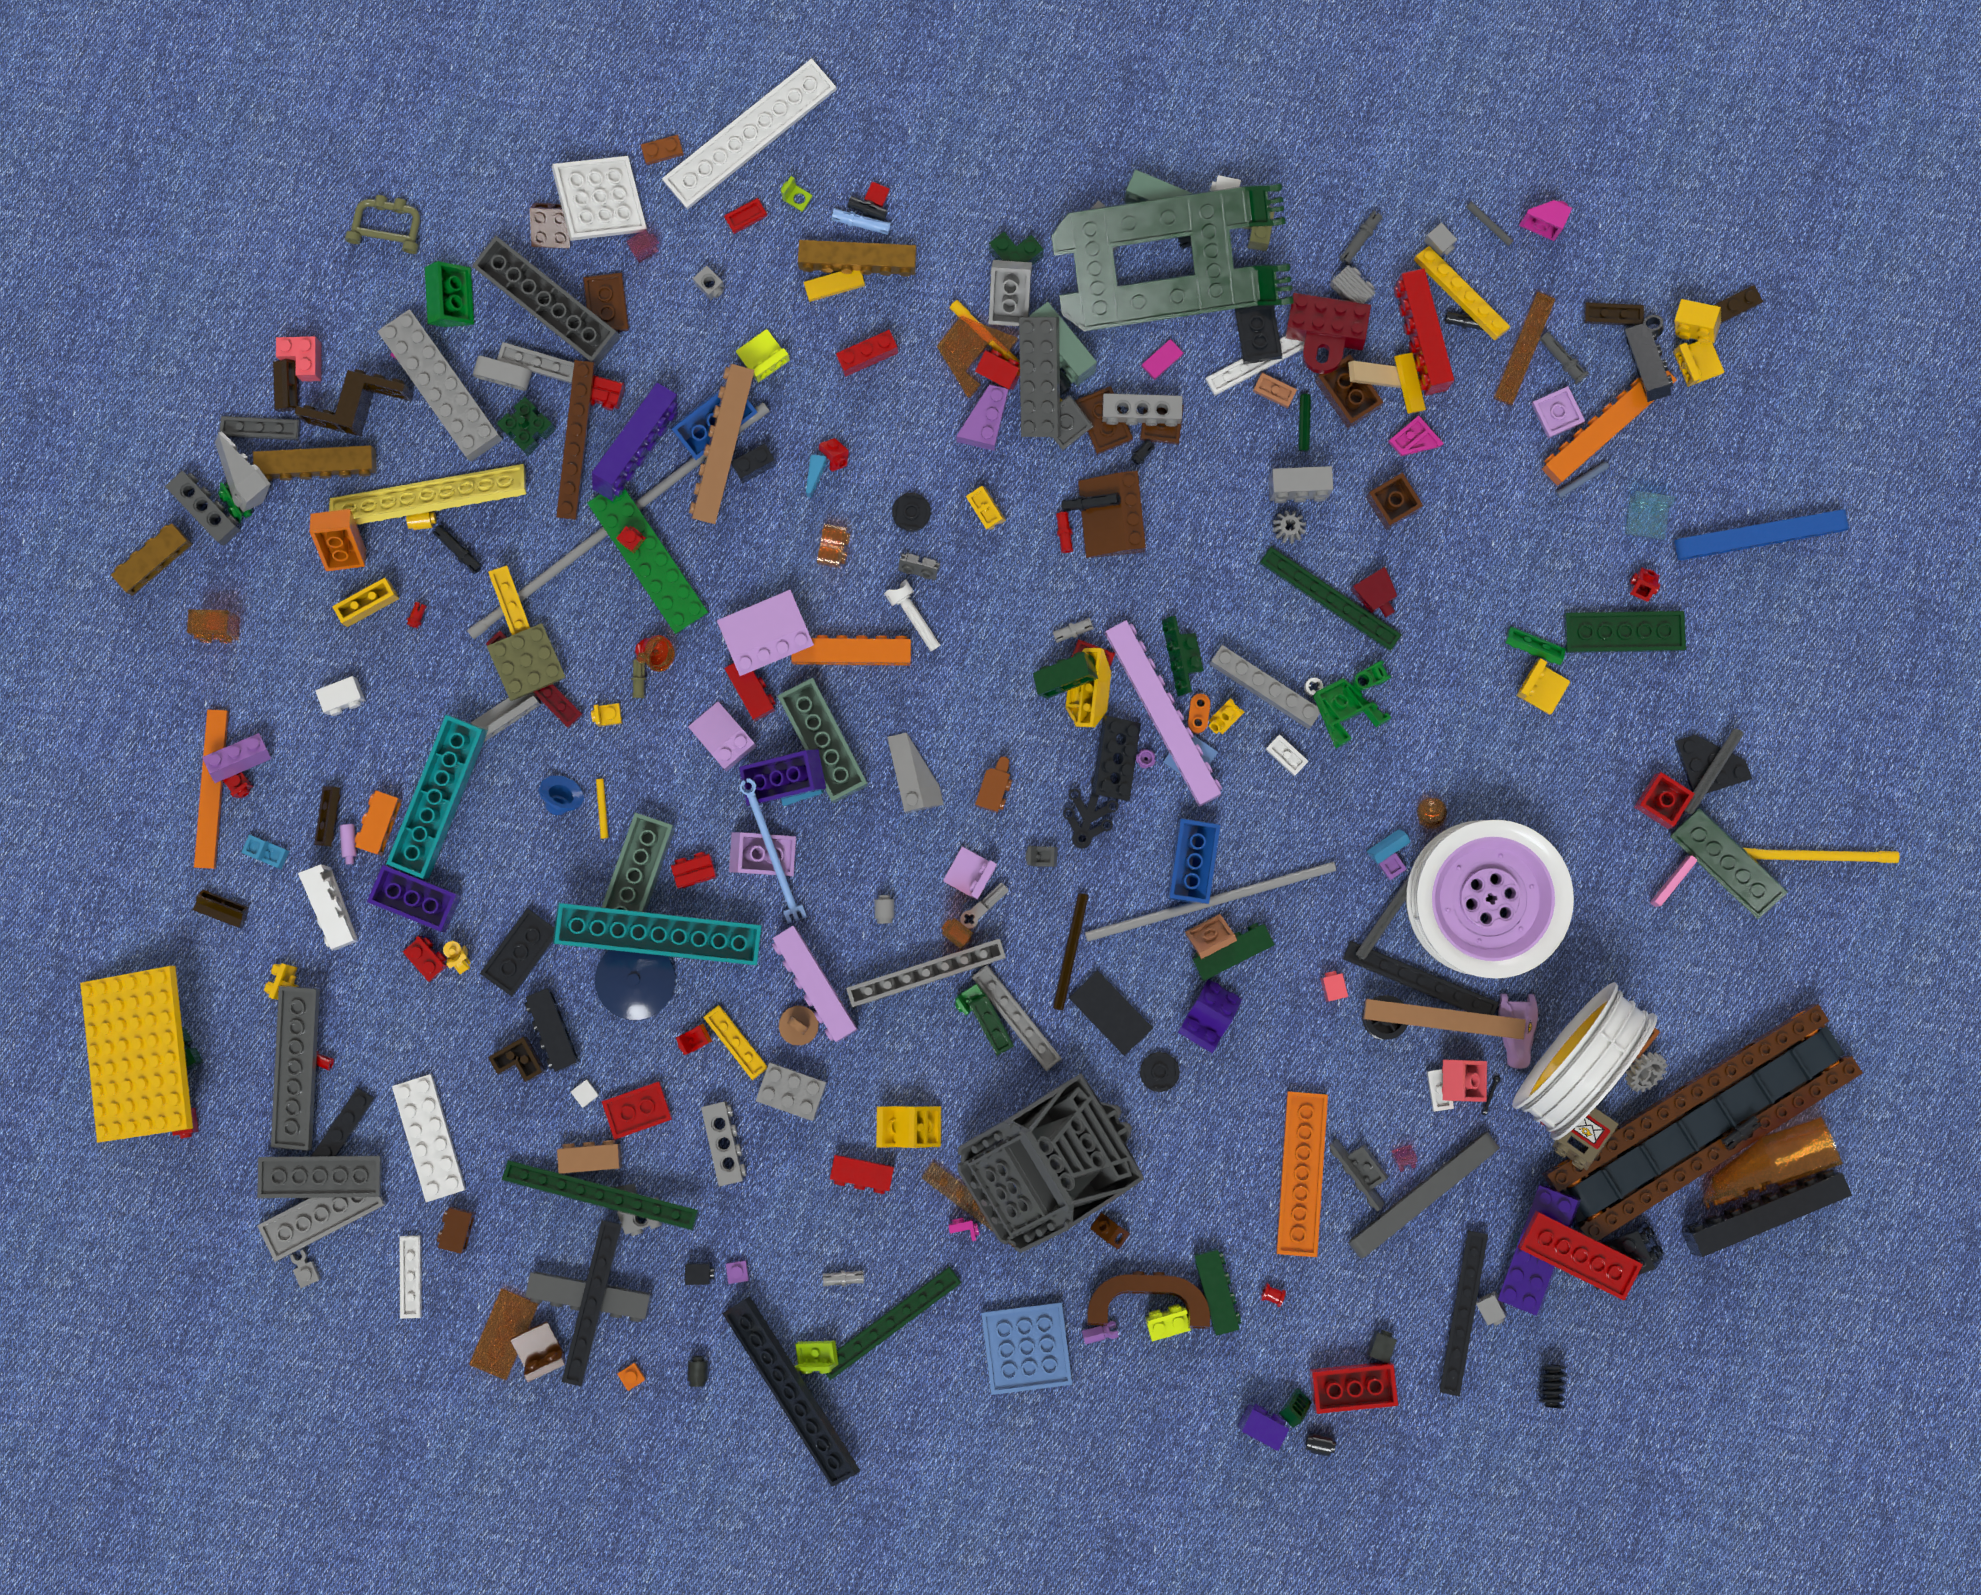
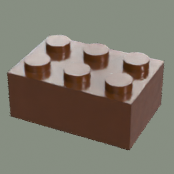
(1349, 399)

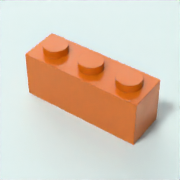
(378, 823)

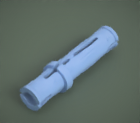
(864, 222)

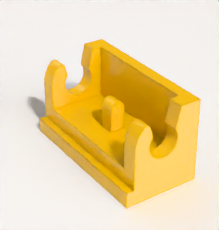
(985, 508)

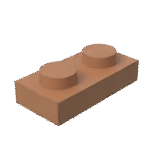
(1274, 390)

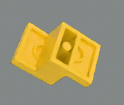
(908, 1126)

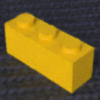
(365, 602)

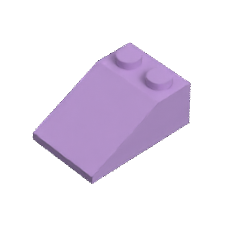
(722, 736)
(751, 856)

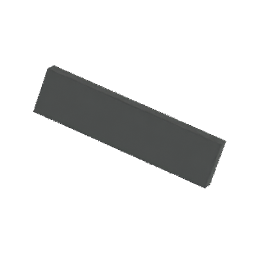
(260, 428)

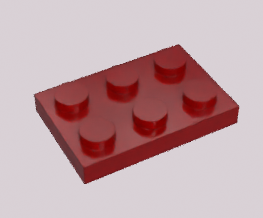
(637, 1110)

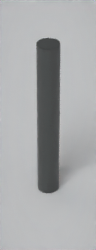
(1489, 223)

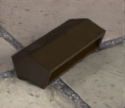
(285, 385)
(221, 909)

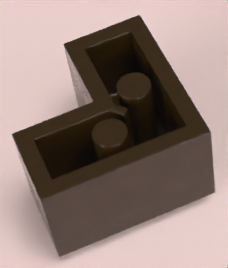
(519, 1055)

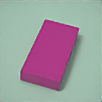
(1162, 359)

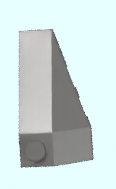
(245, 481)
(915, 781)

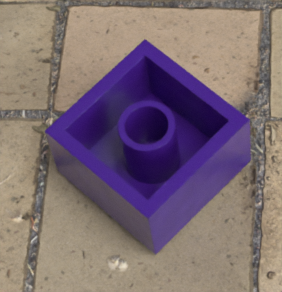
(1263, 1427)

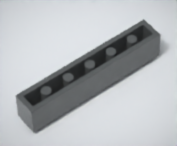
(569, 1291)

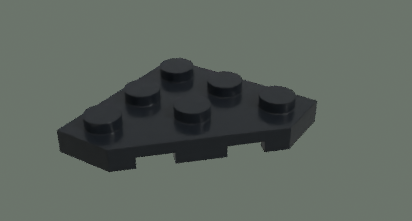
(1698, 755)

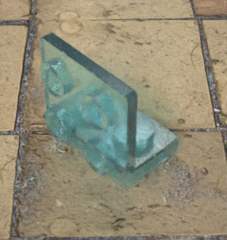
(1648, 514)

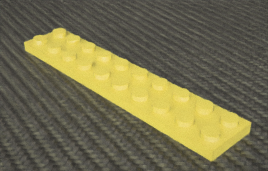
(433, 494)

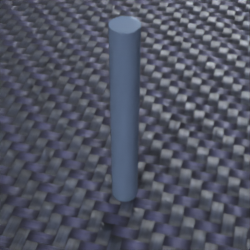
(1582, 479)

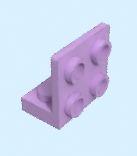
(970, 873)

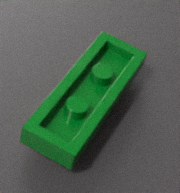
(1535, 646)

